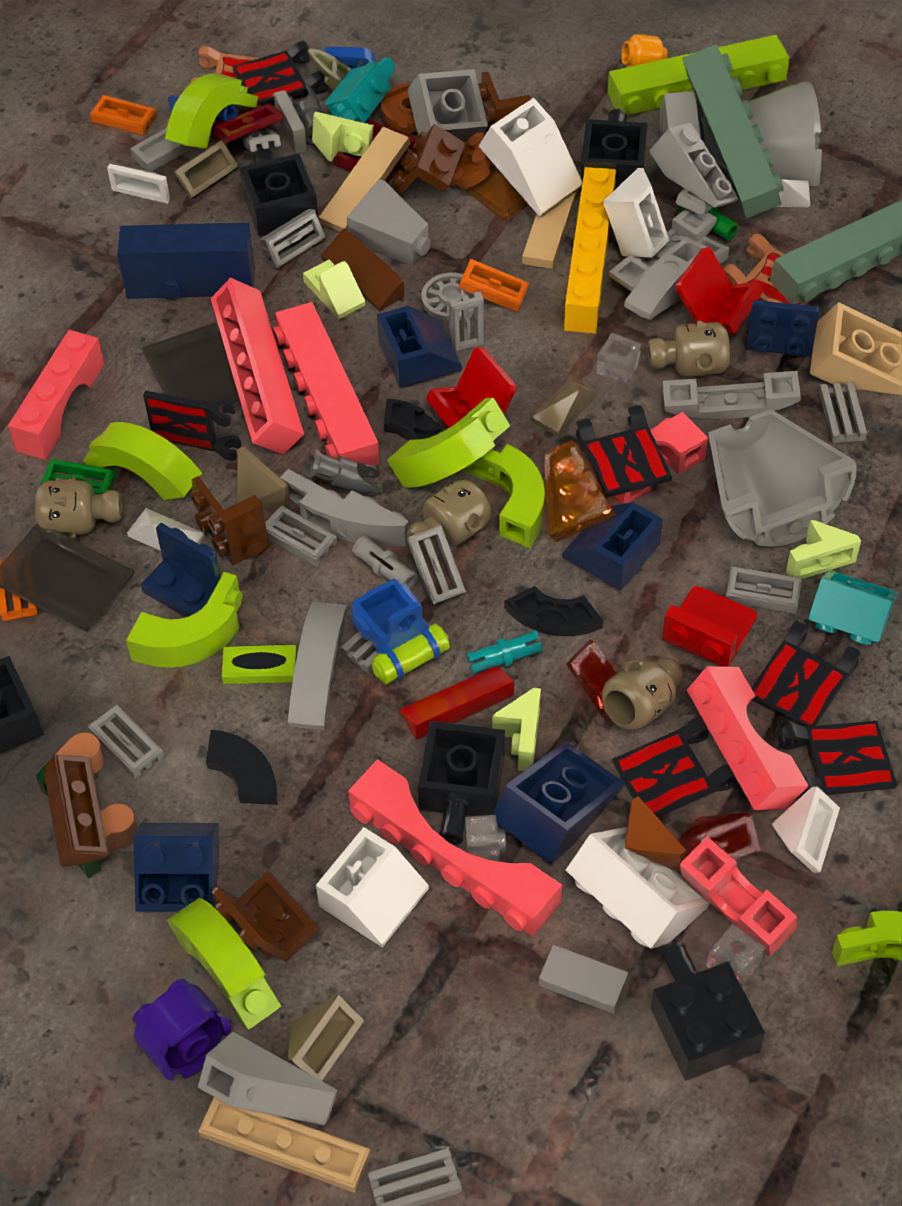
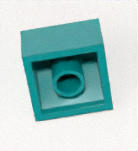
(852, 607)

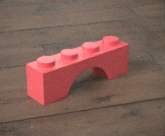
(39, 417)
(763, 772)

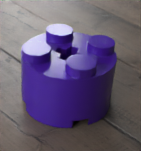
(179, 1029)

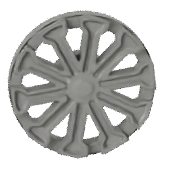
(440, 297)

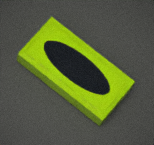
(259, 664)

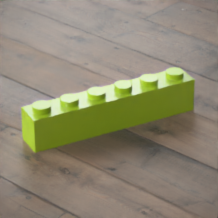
(644, 85)

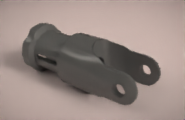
(306, 110)
(341, 472)

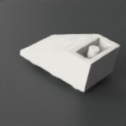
(532, 156)

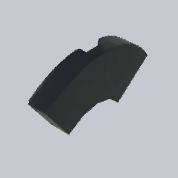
(409, 421)
(553, 615)
(244, 765)

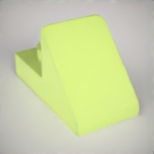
(340, 134)
(335, 287)
(826, 550)
(521, 723)

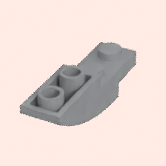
(658, 286)
(346, 517)

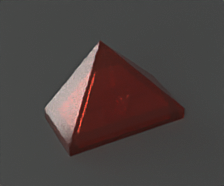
(592, 673)
(731, 832)

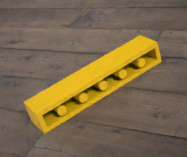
(589, 252)

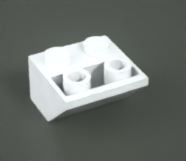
(636, 217)
(371, 887)

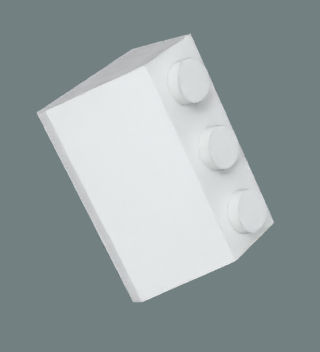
(635, 889)

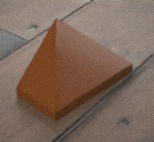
(651, 838)

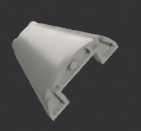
(789, 131)
(778, 478)

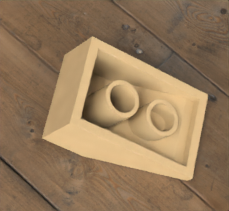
(857, 351)

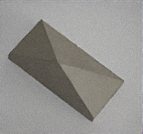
(205, 168)
(564, 406)
(259, 480)
(322, 1036)

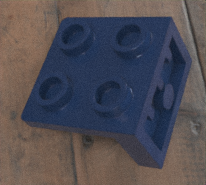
(782, 328)
(185, 575)

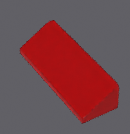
(458, 701)

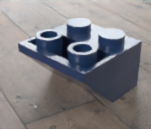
(415, 345)
(617, 545)
(175, 865)

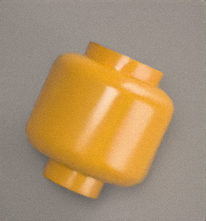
(642, 50)

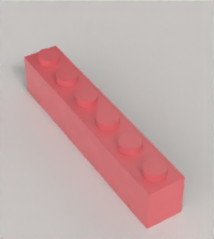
(257, 367)
(325, 385)

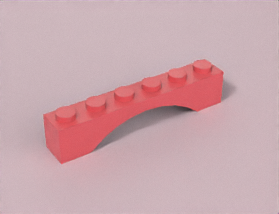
(513, 889)

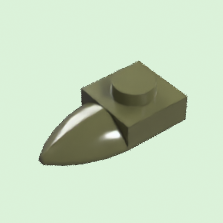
(330, 66)

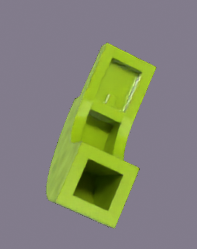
(199, 106)
(450, 451)
(146, 455)
(522, 481)
(188, 639)
(878, 940)
(227, 959)

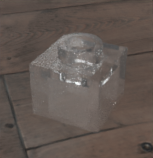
(619, 358)
(484, 838)
(745, 961)

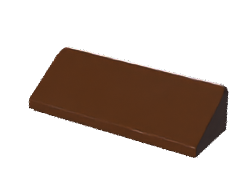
(374, 277)
(75, 810)

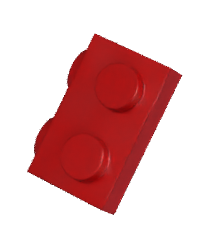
(712, 296)
(479, 380)
(709, 626)

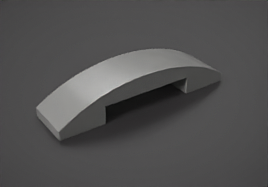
(684, 225)
(733, 400)
(315, 665)

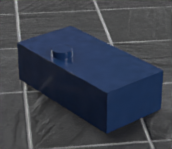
(184, 259)

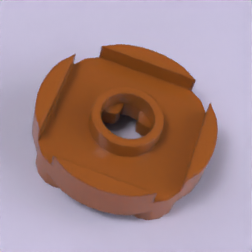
(395, 112)
(472, 165)

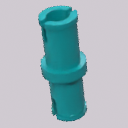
(504, 652)

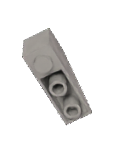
(690, 165)
(264, 1083)

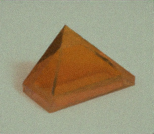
(498, 195)

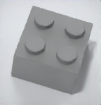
(449, 101)

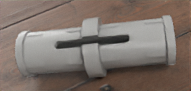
(369, 552)

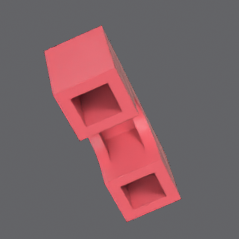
(680, 445)
(723, 885)

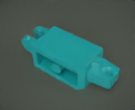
(361, 90)

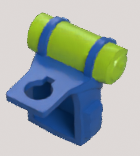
(395, 626)

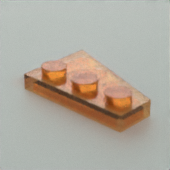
(572, 492)

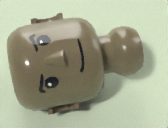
(694, 350)
(73, 507)
(458, 508)
(641, 692)

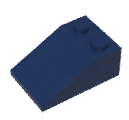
(556, 800)

